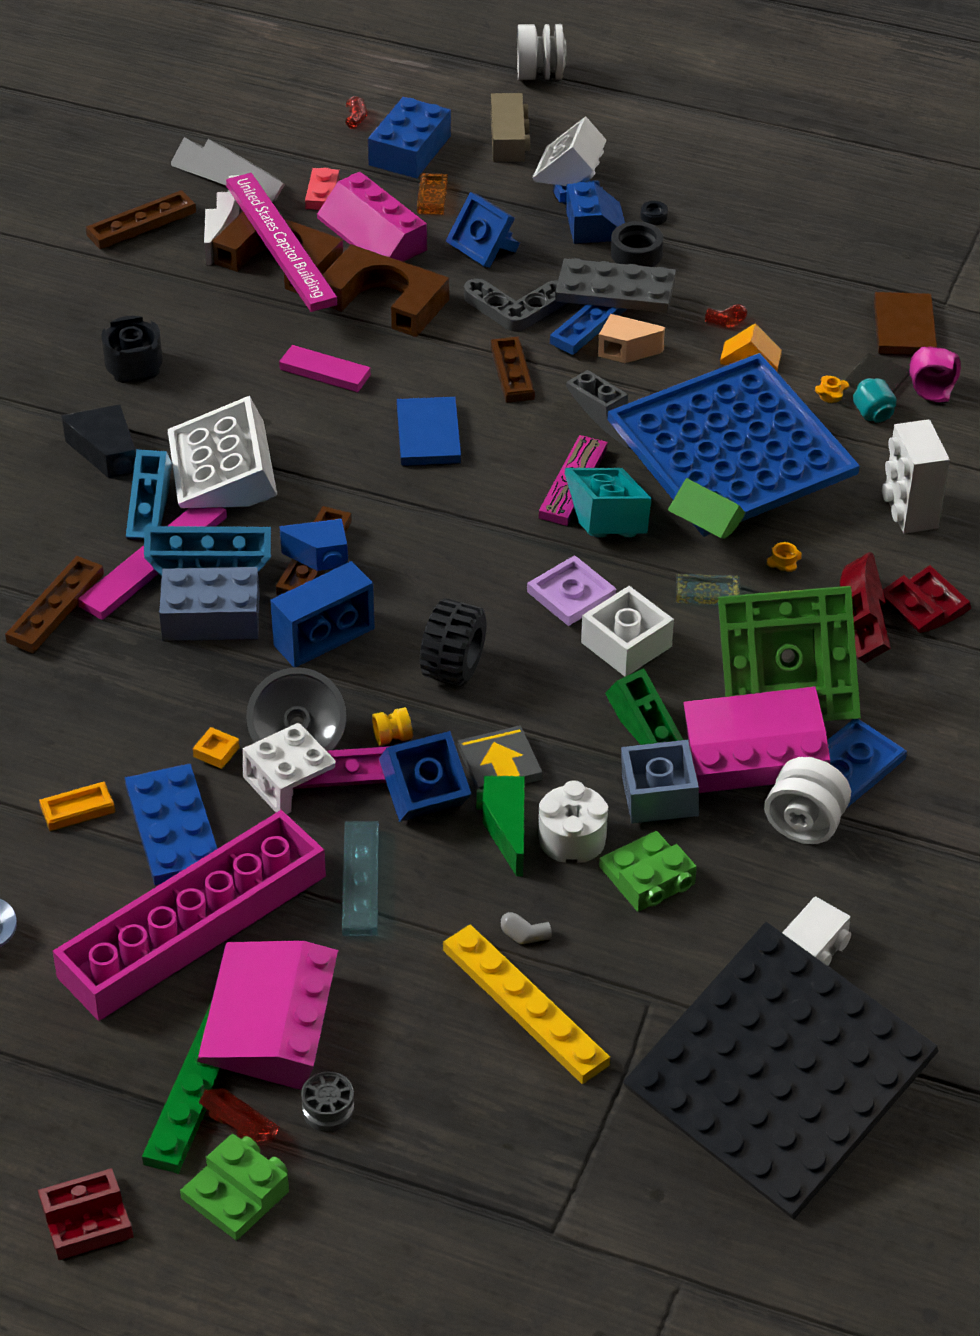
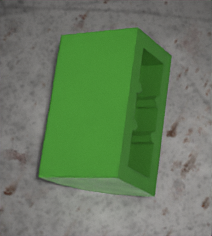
(706, 509)

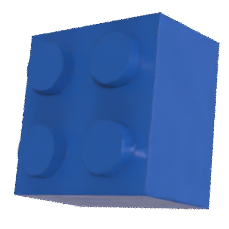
(424, 776)

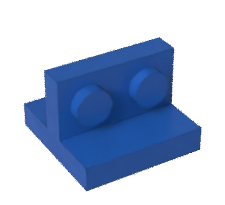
(482, 230)

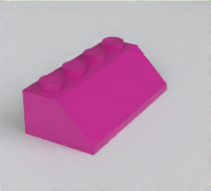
(373, 219)

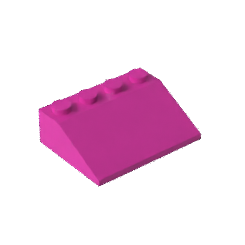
(752, 736)
(269, 1010)

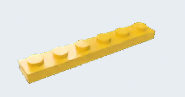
(526, 1004)

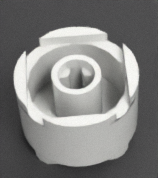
(572, 823)

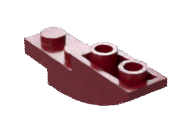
(867, 599)

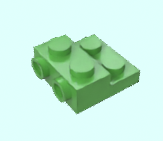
(649, 870)
(237, 1185)

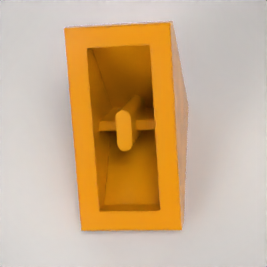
(748, 343)

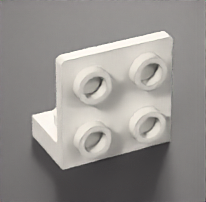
(283, 763)

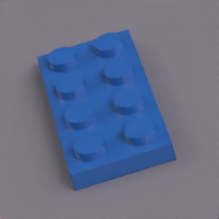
(170, 820)

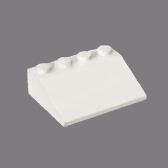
(222, 458)

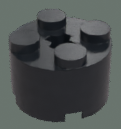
(132, 348)

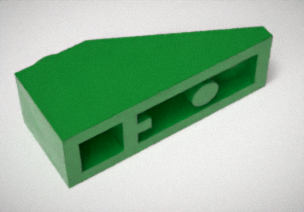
(642, 709)
(504, 816)

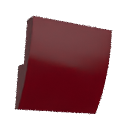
(926, 600)
(85, 1214)

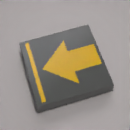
(499, 754)

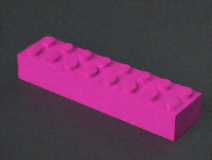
(189, 914)

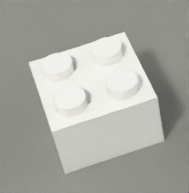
(627, 631)

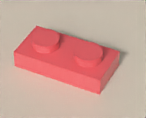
(320, 186)

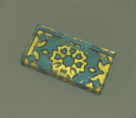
(705, 588)

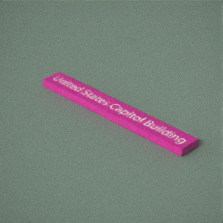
(281, 242)

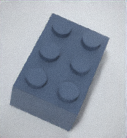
(209, 603)

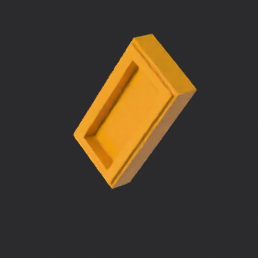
(77, 806)

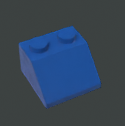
(592, 213)

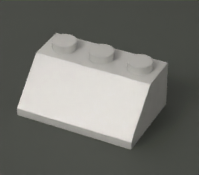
(571, 156)

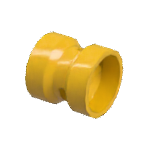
(395, 725)

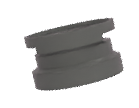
(328, 1103)

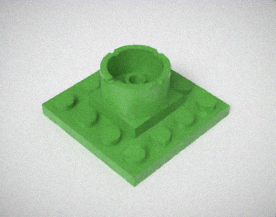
(812, 625)

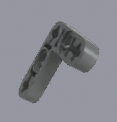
(512, 314)

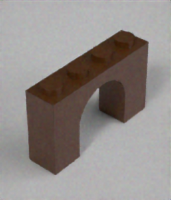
(241, 242)
(363, 269)

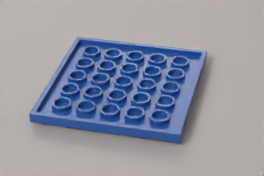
(735, 435)

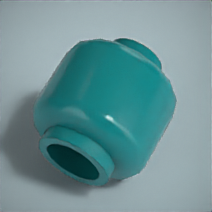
(875, 400)

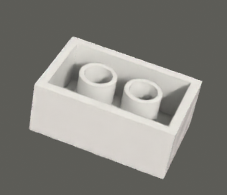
(916, 476)

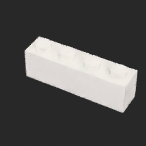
(820, 930)

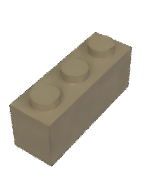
(509, 127)

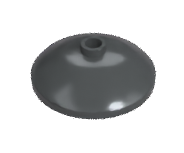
(297, 694)

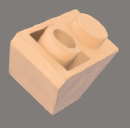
(629, 339)

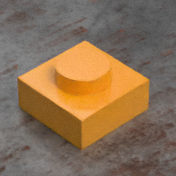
(216, 747)

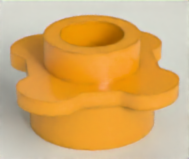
(831, 389)
(784, 557)

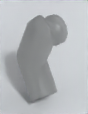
(522, 931)

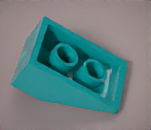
(608, 501)

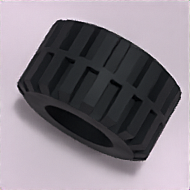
(453, 642)

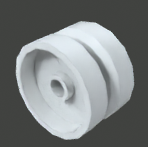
(807, 800)

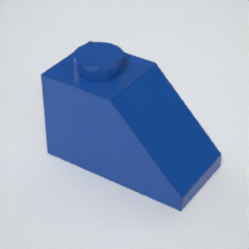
(315, 544)

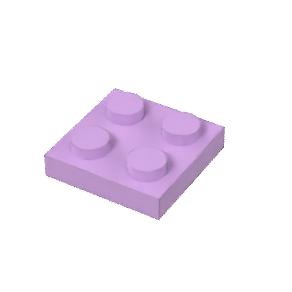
(570, 590)

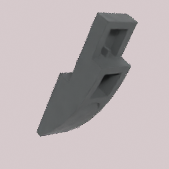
(598, 398)

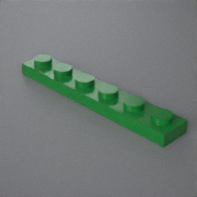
(182, 1111)

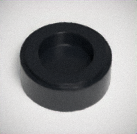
(654, 212)

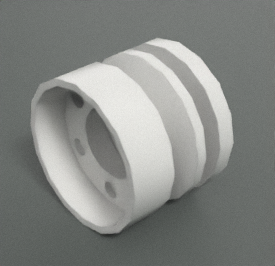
(540, 51)

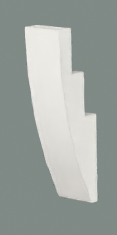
(218, 219)

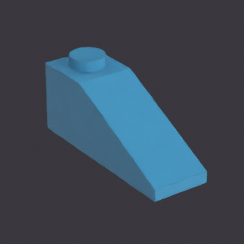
(148, 491)

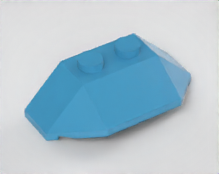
(206, 547)

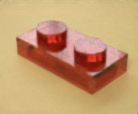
(231, 1110)

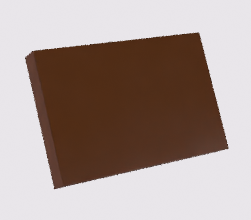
(904, 322)

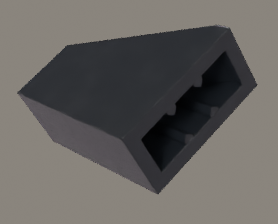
(102, 439)

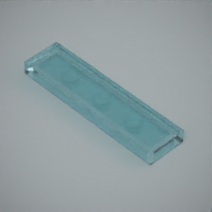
(360, 878)

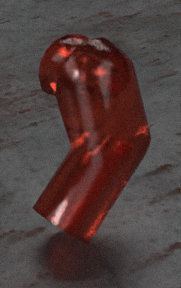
(358, 111)
(728, 318)

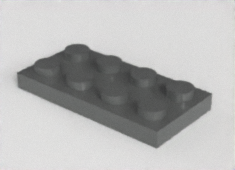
(615, 285)

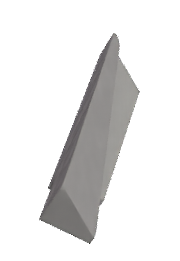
(219, 163)

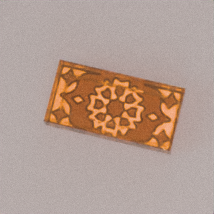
(432, 193)

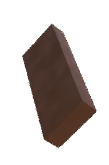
(512, 369)

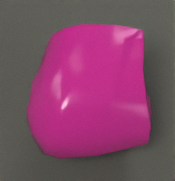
(934, 373)

